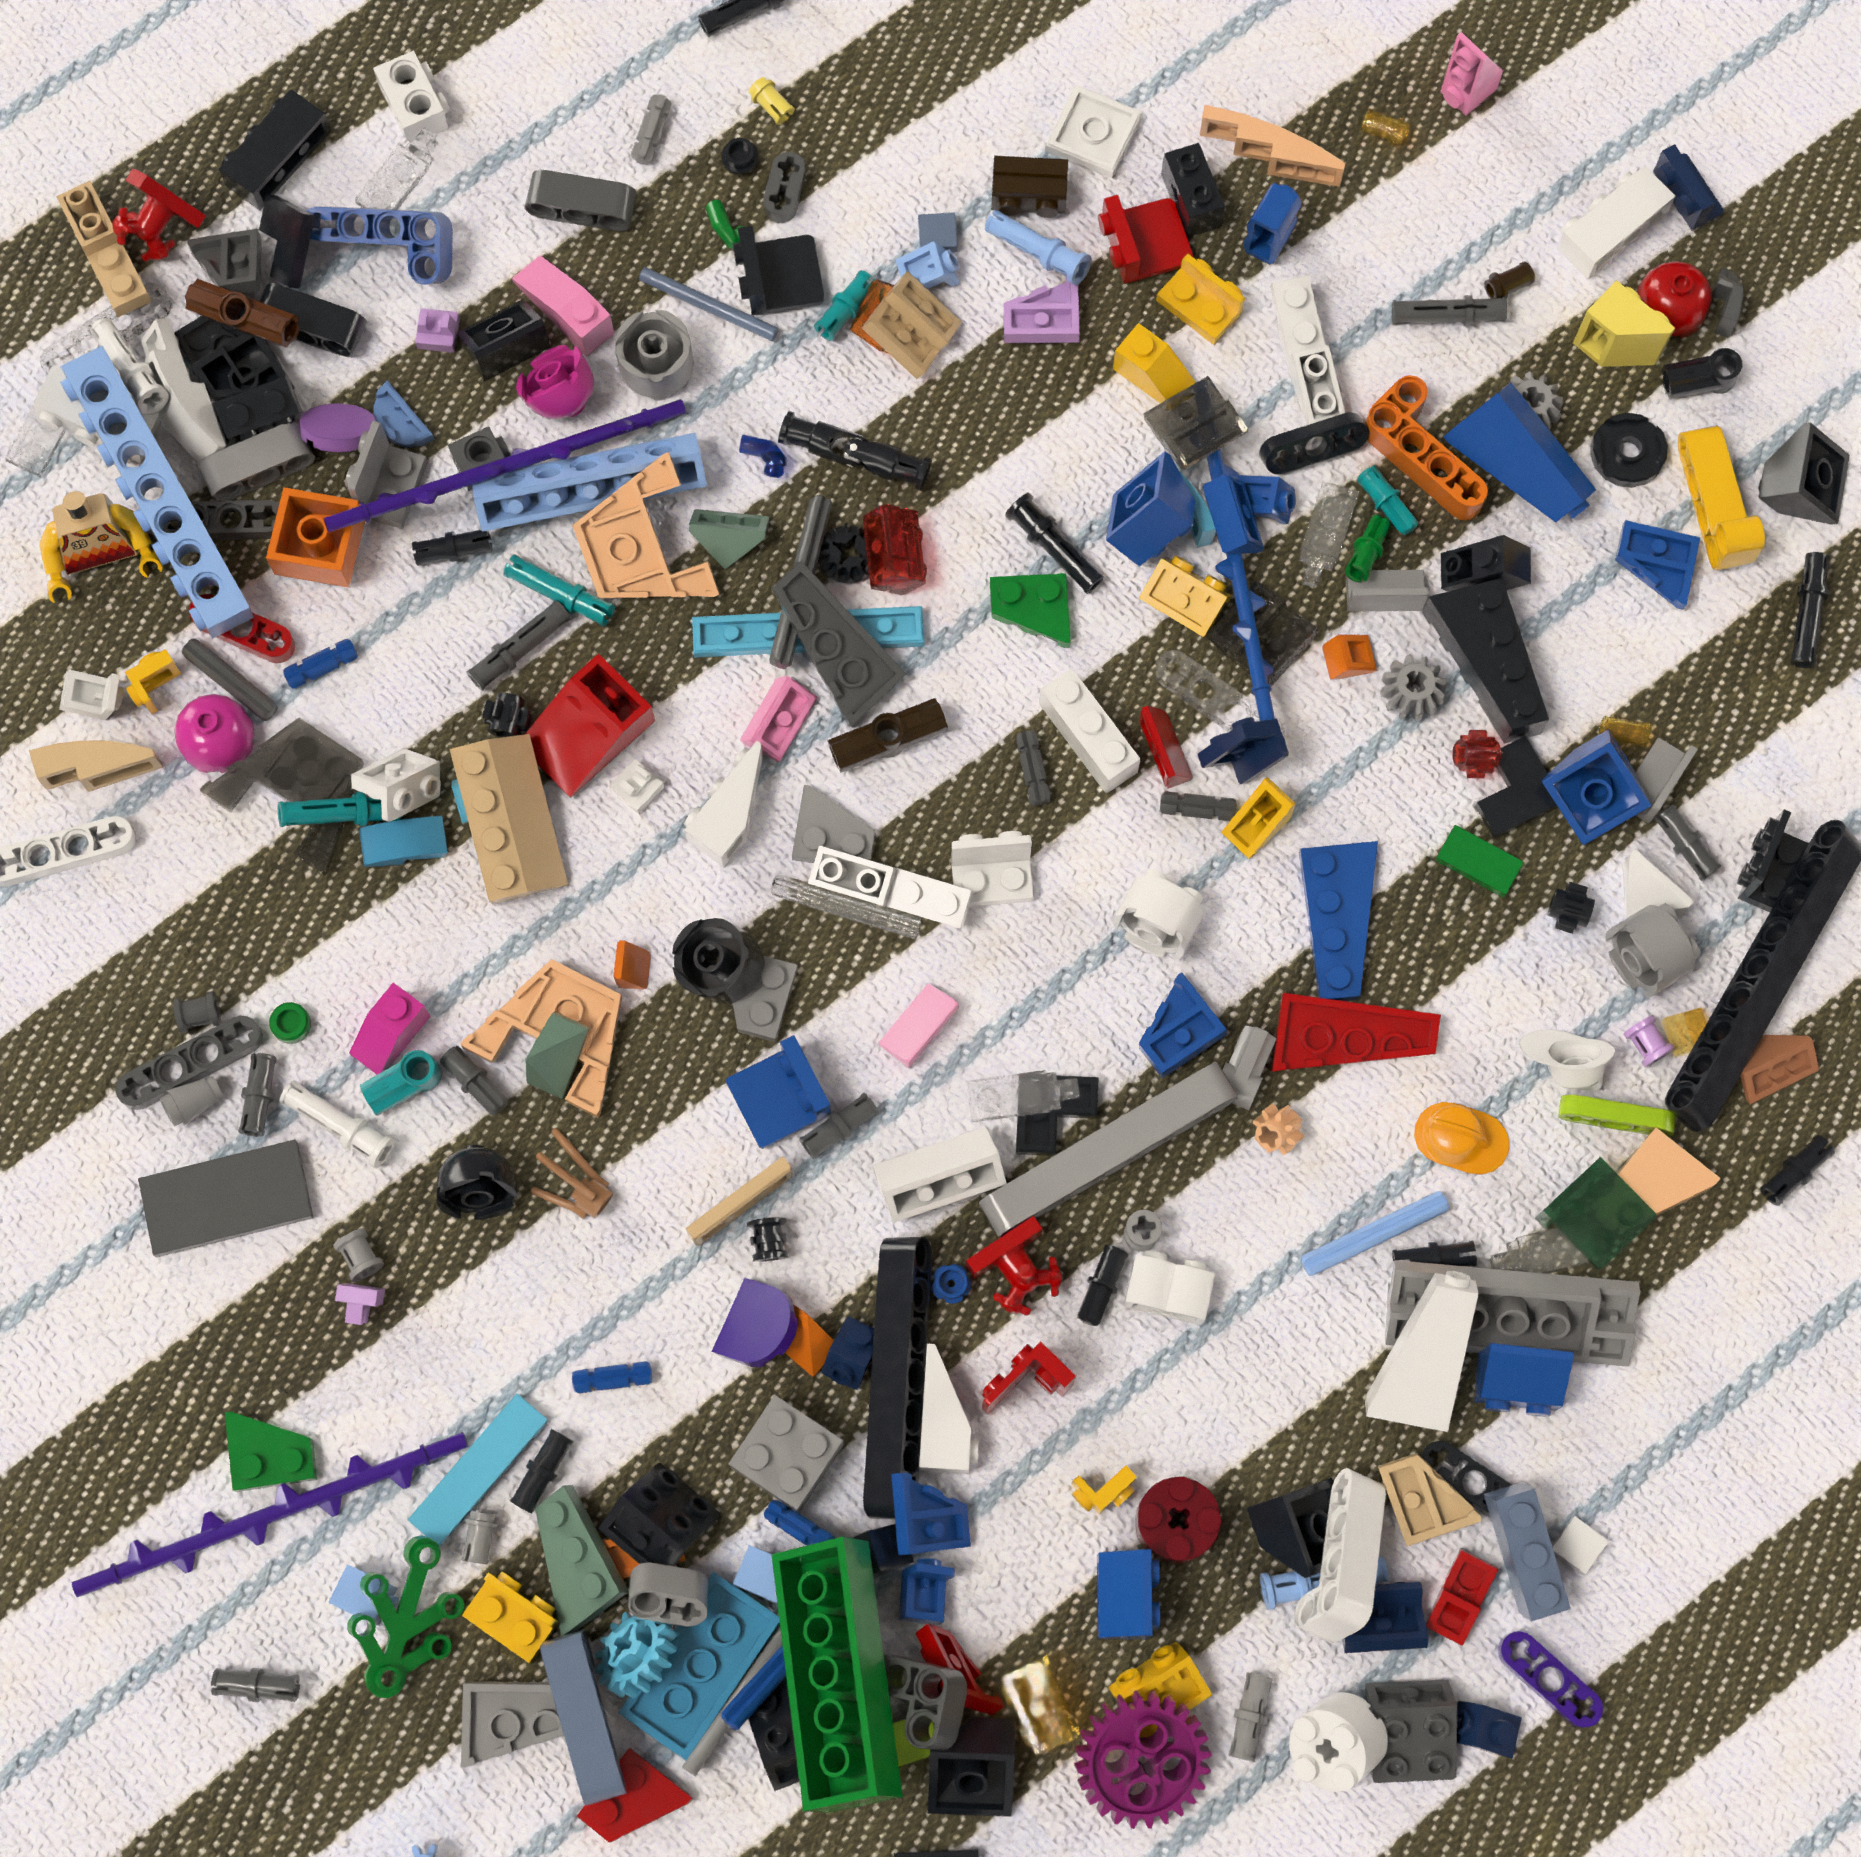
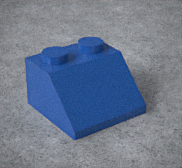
(1150, 511)
(1522, 1378)

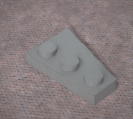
(505, 1718)

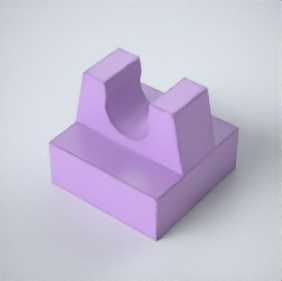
(437, 330)
(358, 1301)

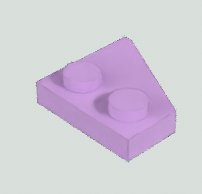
(1043, 316)

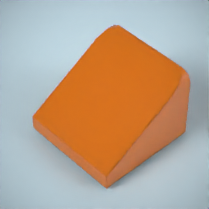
(1348, 656)
(631, 966)

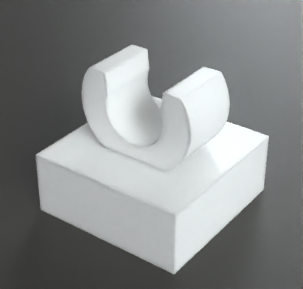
(636, 786)

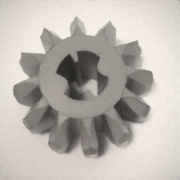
(1540, 397)
(1417, 674)

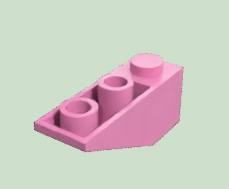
(1469, 76)

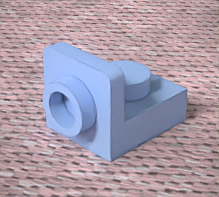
(930, 265)

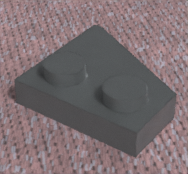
(230, 259)

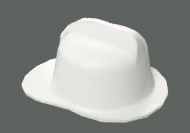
(1570, 1058)

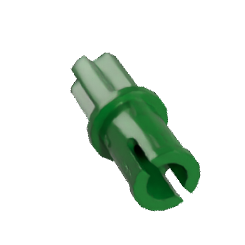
(1367, 549)

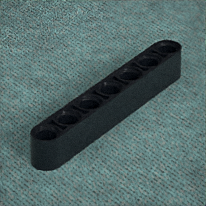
(897, 1370)

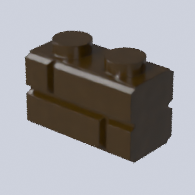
(1029, 185)

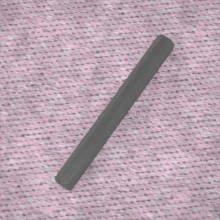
(808, 552)

